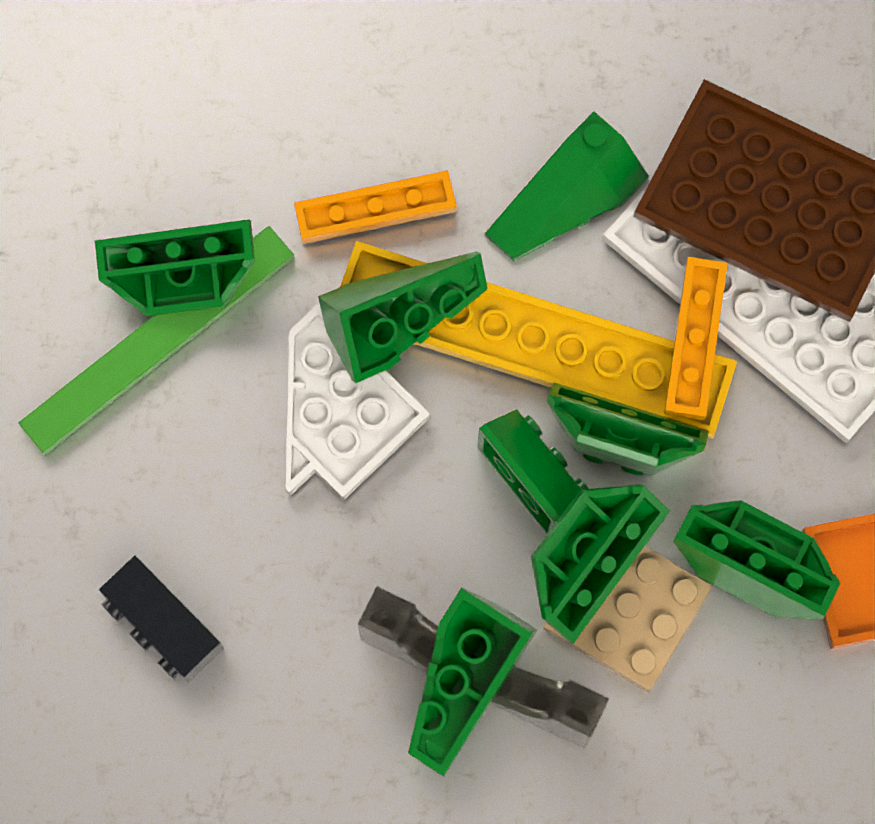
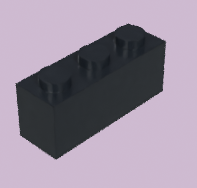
(159, 620)

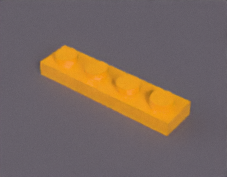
(375, 207)
(696, 338)

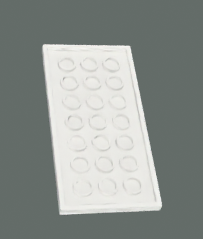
(795, 344)

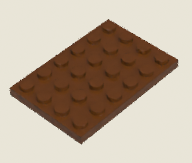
(768, 199)

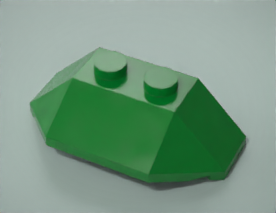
(178, 266)
(623, 433)
(591, 552)
(758, 559)

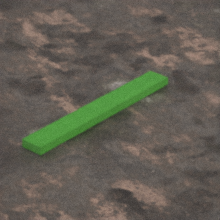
(141, 354)

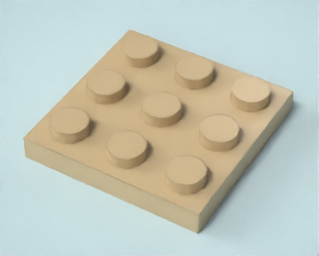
(642, 619)

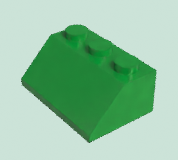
(529, 466)

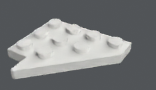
(337, 424)

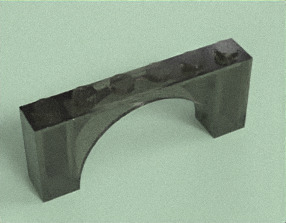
(550, 704)

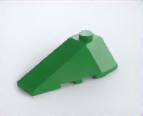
(580, 181)
(388, 313)
(469, 665)

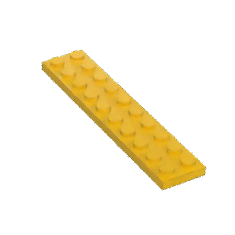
(554, 344)

